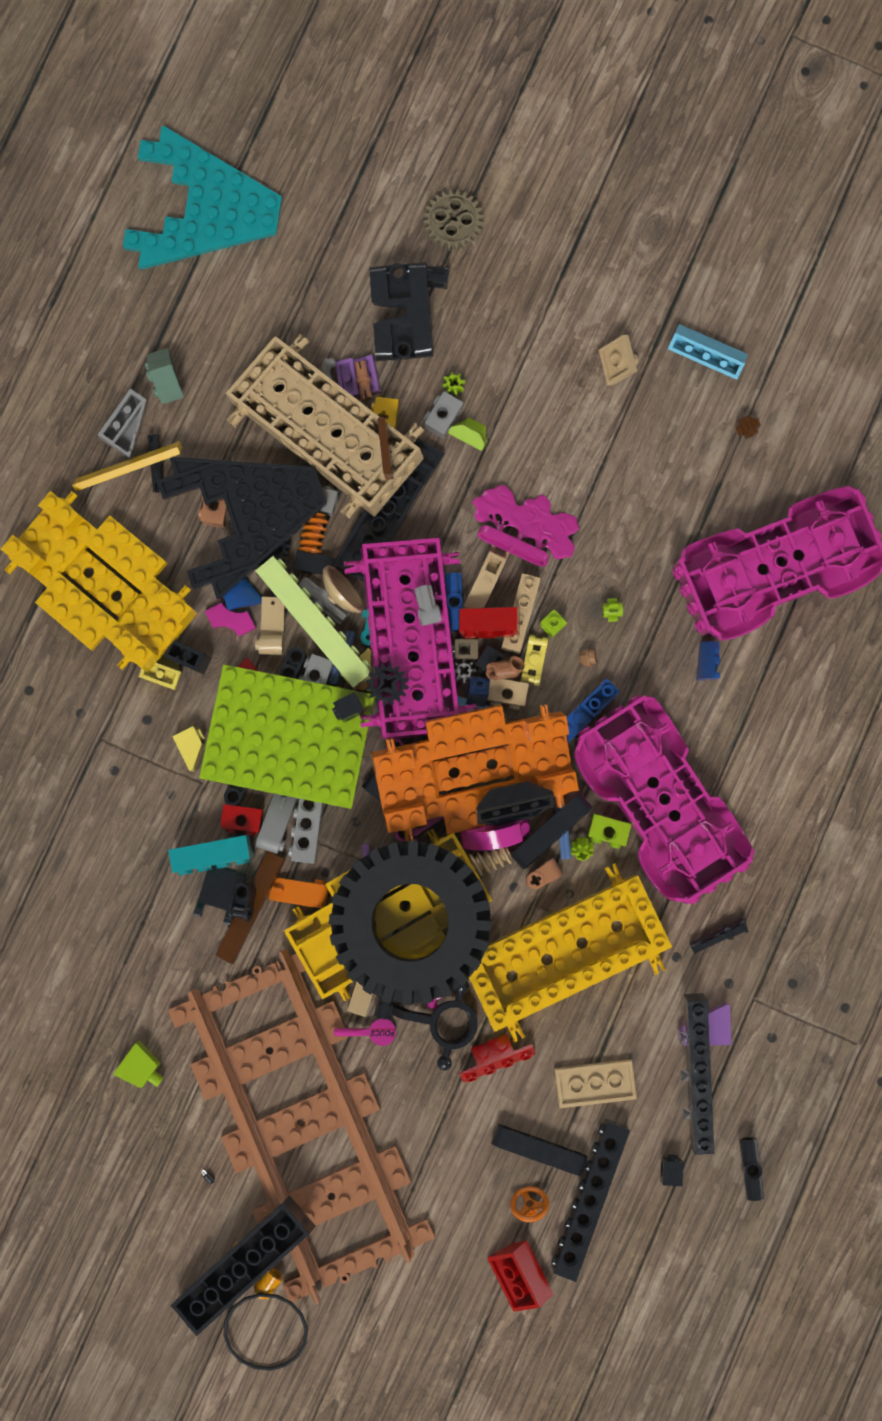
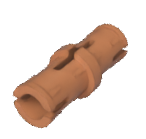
(363, 380)

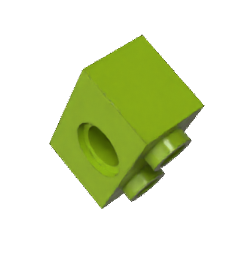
(620, 831)

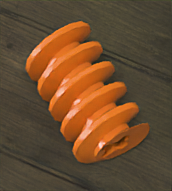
(312, 534)

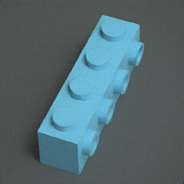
(708, 351)

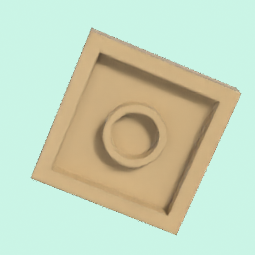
(618, 360)

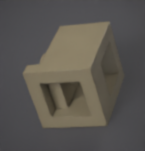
(470, 644)

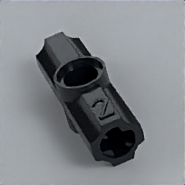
(752, 1180)

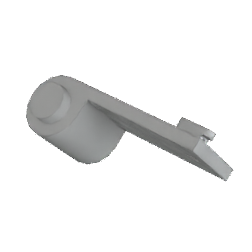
(275, 824)

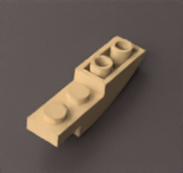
(486, 578)

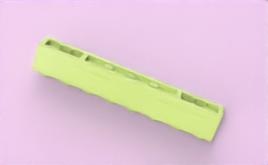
(314, 623)

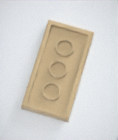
(595, 1083)

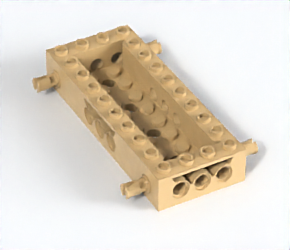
(311, 434)

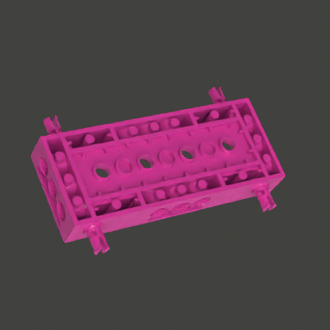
(394, 638)

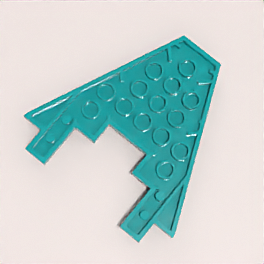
(220, 209)

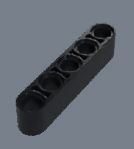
(551, 831)
(539, 1150)

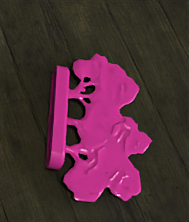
(531, 520)

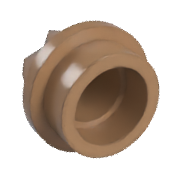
(588, 657)

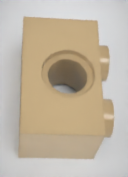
(518, 690)

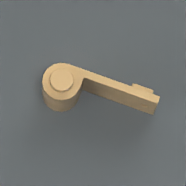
(272, 627)

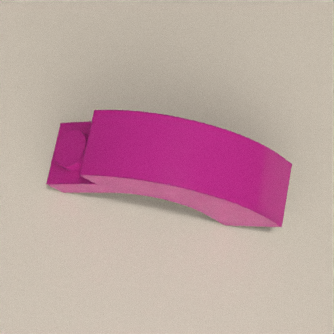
(495, 836)

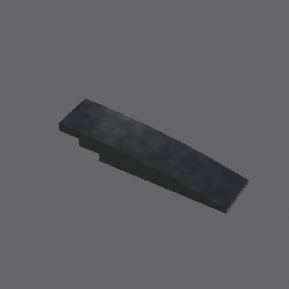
(394, 513)

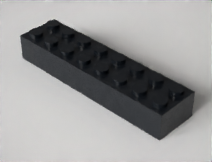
(243, 1265)

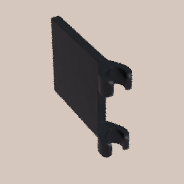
(218, 891)

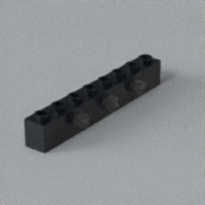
(698, 1073)

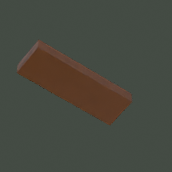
(385, 448)

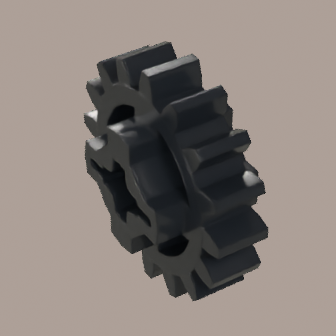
(394, 695)

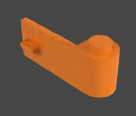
(300, 892)

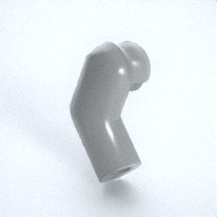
(327, 364)

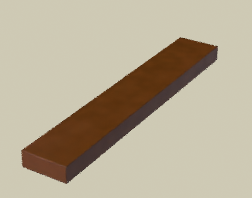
(239, 928)

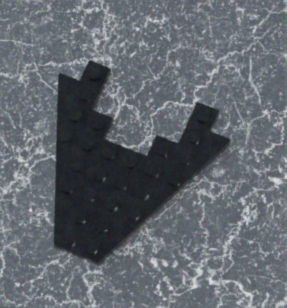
(264, 506)

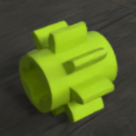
(451, 380)
(612, 610)
(582, 848)

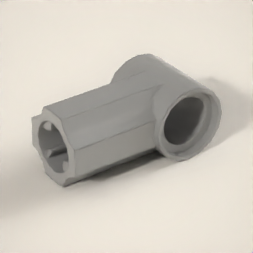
(428, 610)

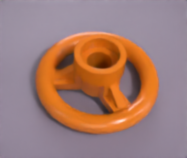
(530, 1214)

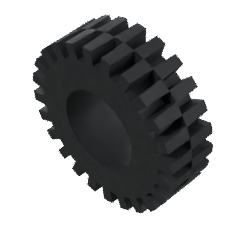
(357, 939)

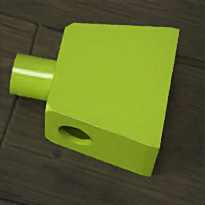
(139, 1067)

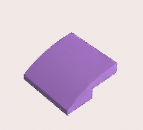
(347, 375)

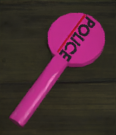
(380, 1032)

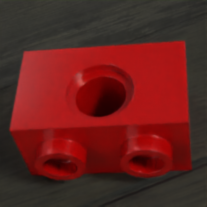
(231, 813)

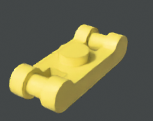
(534, 660)

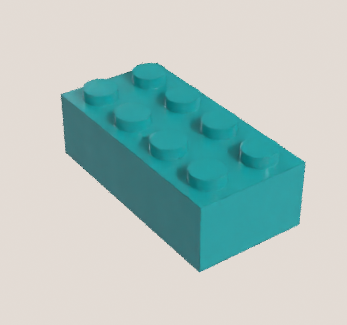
(212, 853)

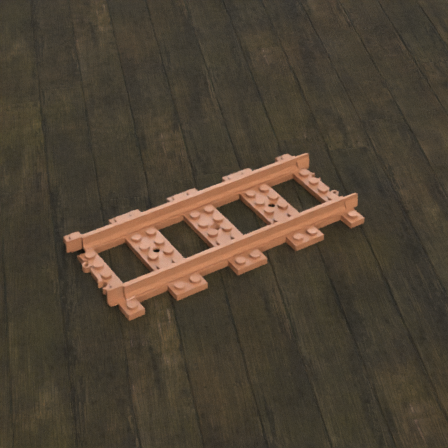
(340, 1105)

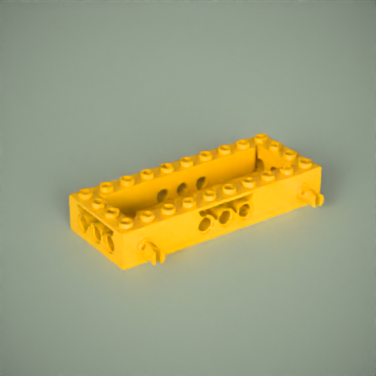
(571, 966)

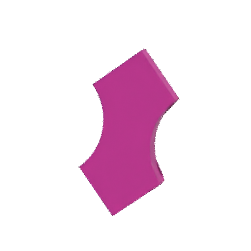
(221, 617)

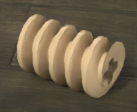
(490, 859)

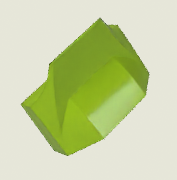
(470, 433)

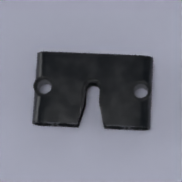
(415, 326)

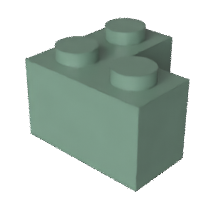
(163, 374)

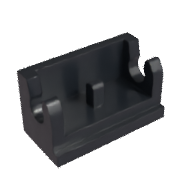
(438, 277)

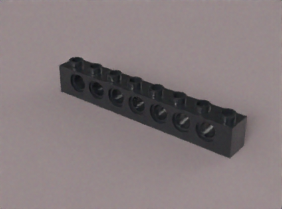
(571, 1267)

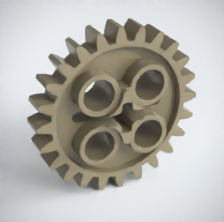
(463, 232)

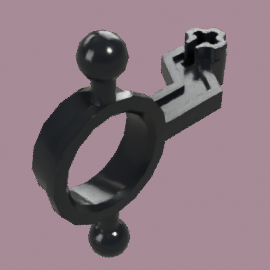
(385, 1010)

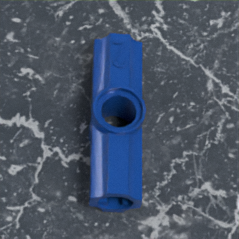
(453, 587)

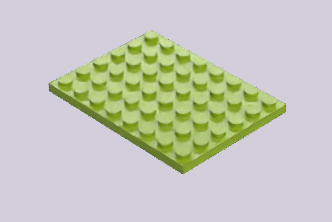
(284, 737)

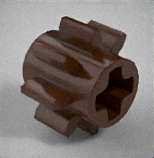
(748, 426)

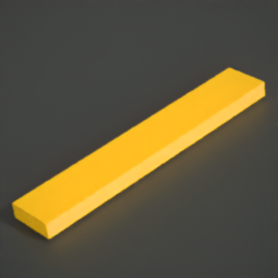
(127, 466)

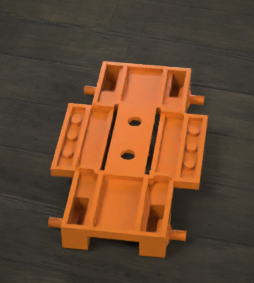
(412, 780)

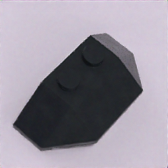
(513, 803)

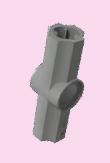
(319, 595)

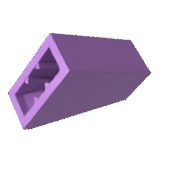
(718, 1025)

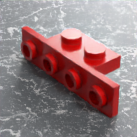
(493, 1056)

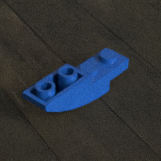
(590, 708)

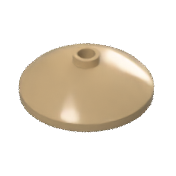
(341, 591)

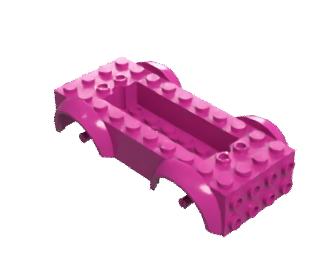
(735, 599)
(677, 856)

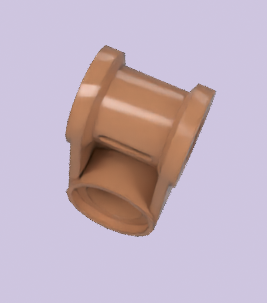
(546, 872)

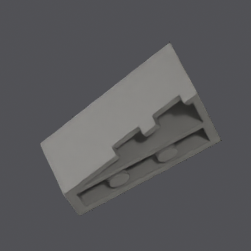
(125, 424)

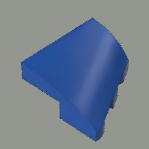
(242, 596)
(708, 661)

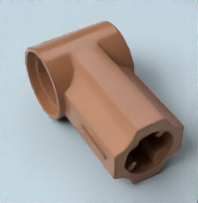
(505, 669)

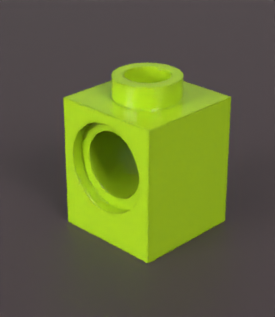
(553, 624)

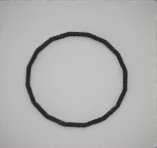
(265, 1367)

